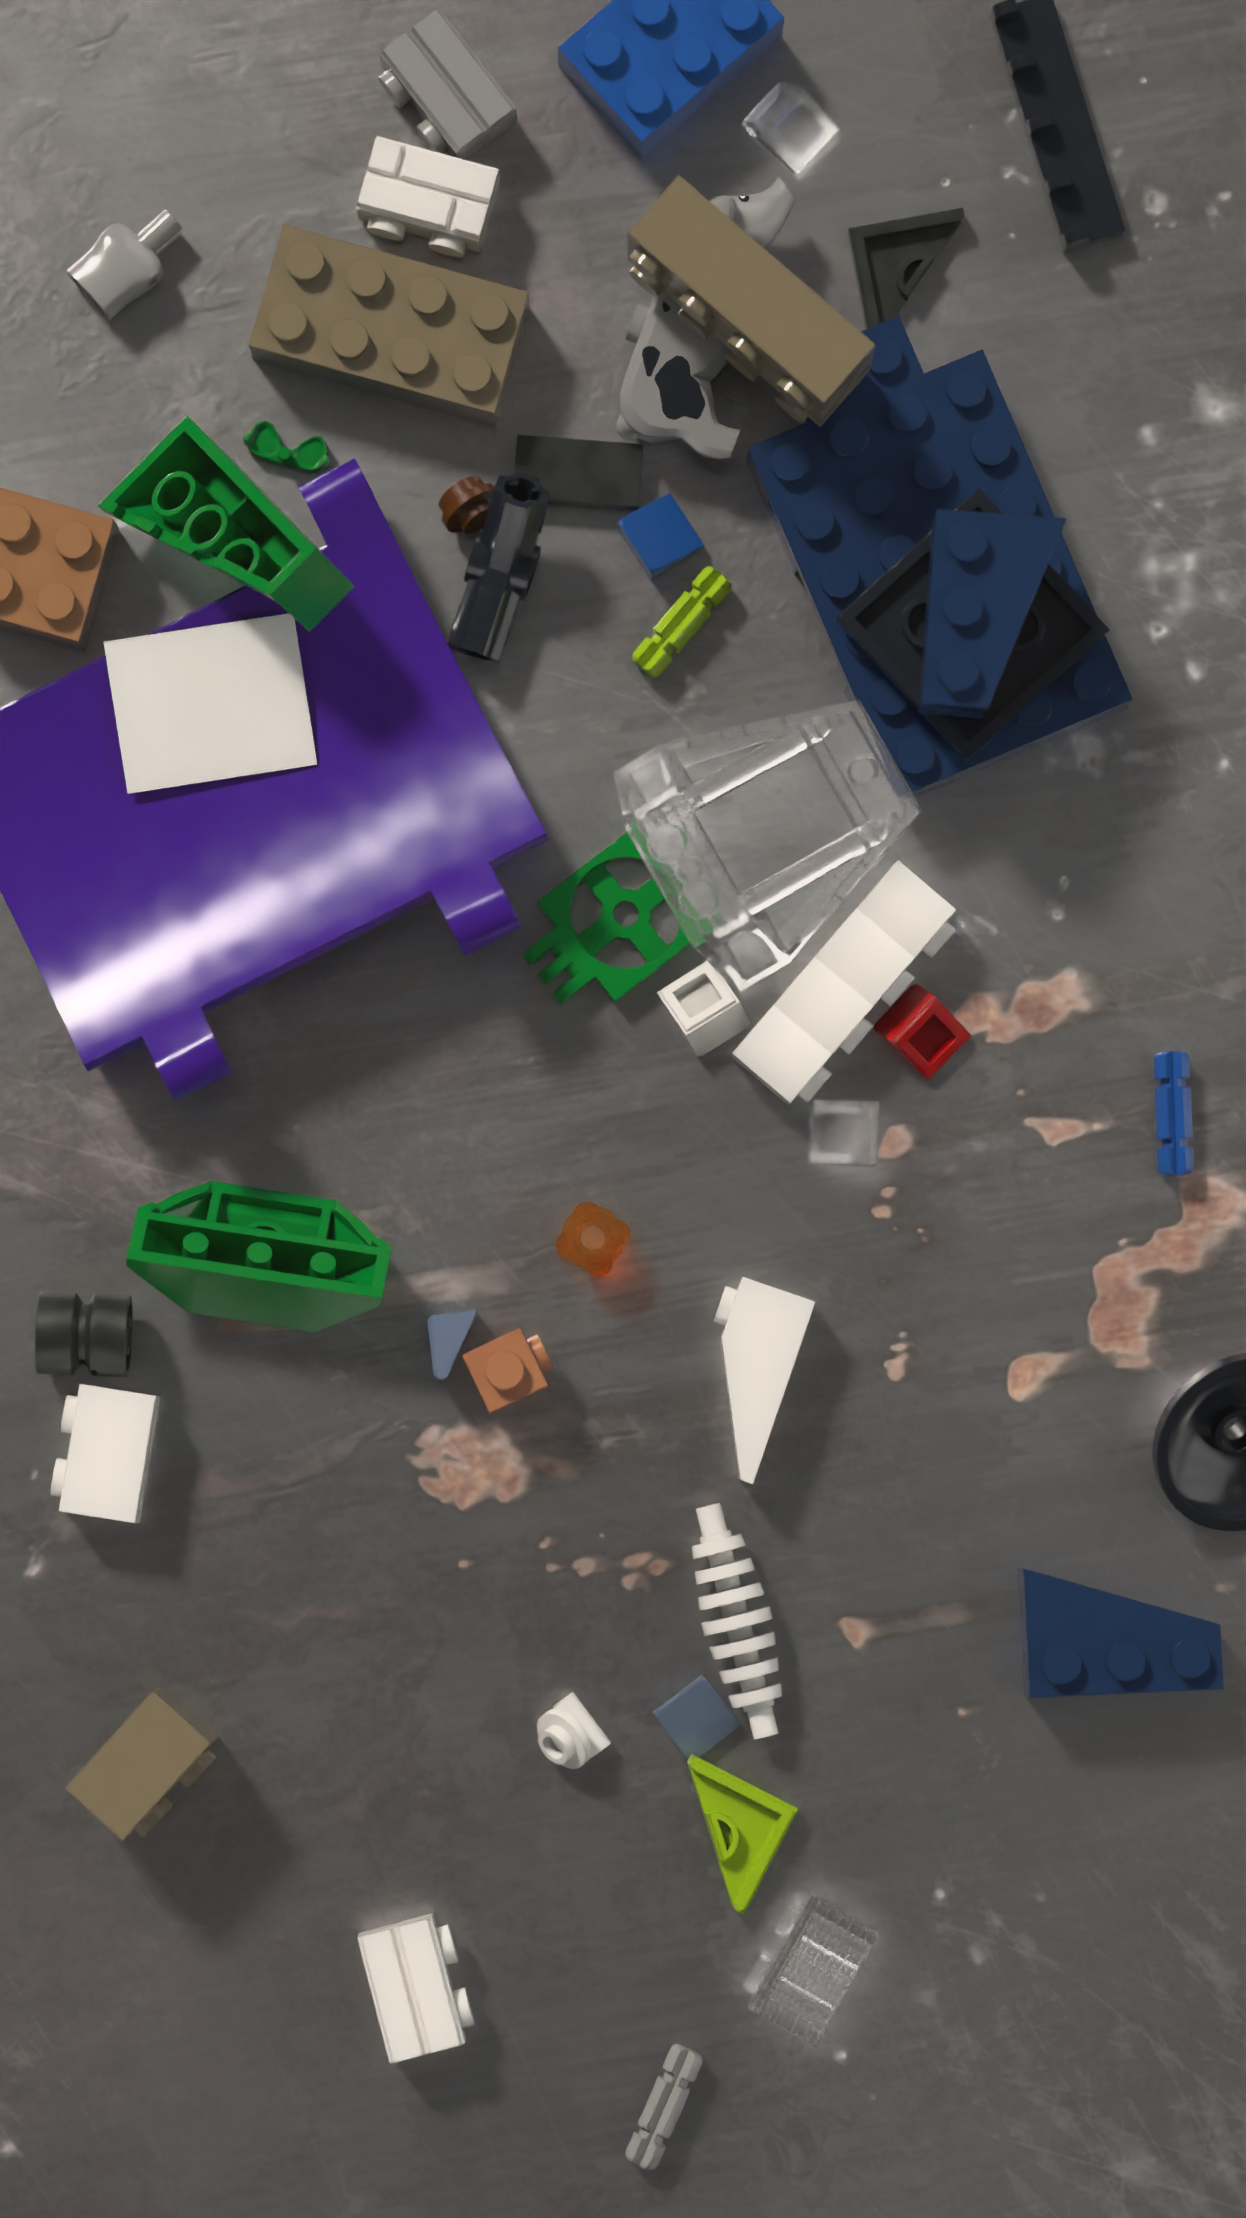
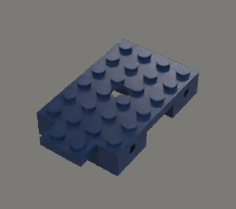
(866, 494)

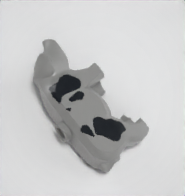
(672, 368)

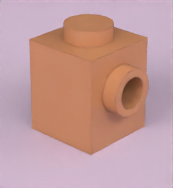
(508, 1368)

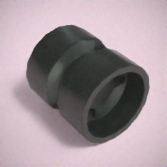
(83, 1334)

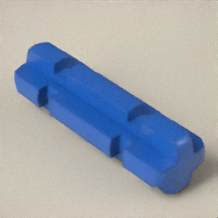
(1173, 1113)

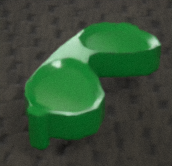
(307, 457)

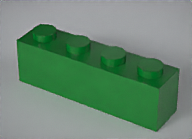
(215, 513)

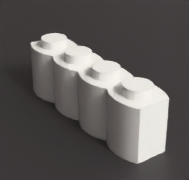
(843, 984)

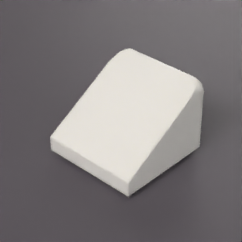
(704, 1008)

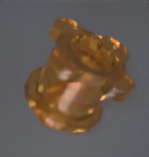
(597, 1261)

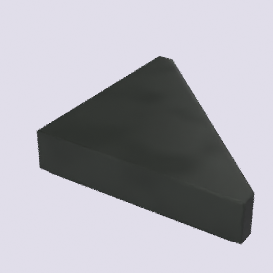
(896, 257)

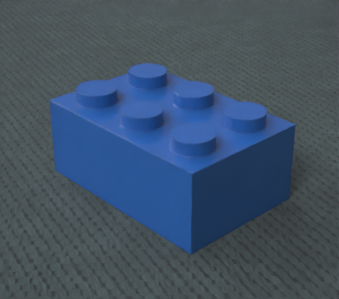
(664, 59)

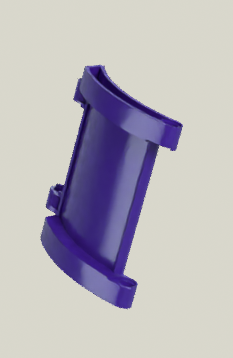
(213, 887)

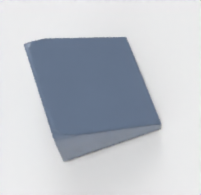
(447, 1338)
(696, 1717)

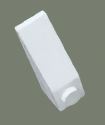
(758, 1354)

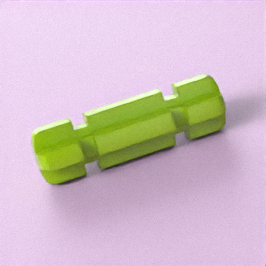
(681, 621)

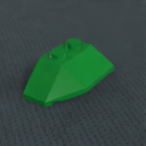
(259, 1256)

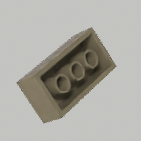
(748, 303)
(389, 325)

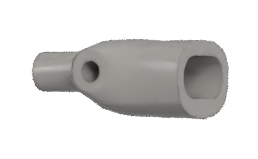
(123, 264)

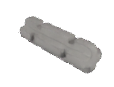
(663, 2107)

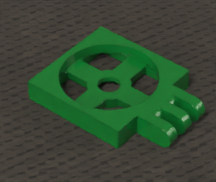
(577, 952)

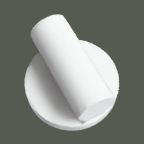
(570, 1733)

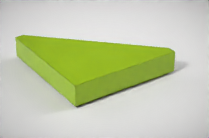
(742, 1825)

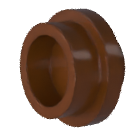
(466, 505)

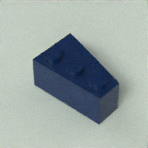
(976, 602)
(1110, 1644)

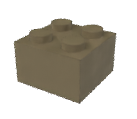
(142, 1764)

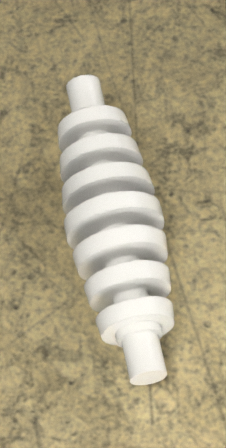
(737, 1621)

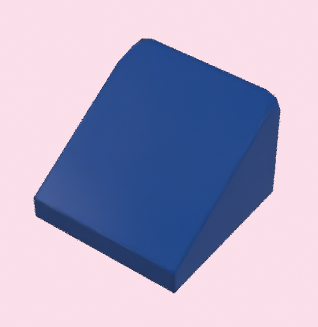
(659, 535)

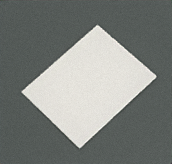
(210, 703)

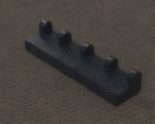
(1056, 123)

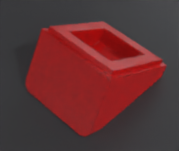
(921, 1030)

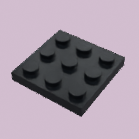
(890, 631)

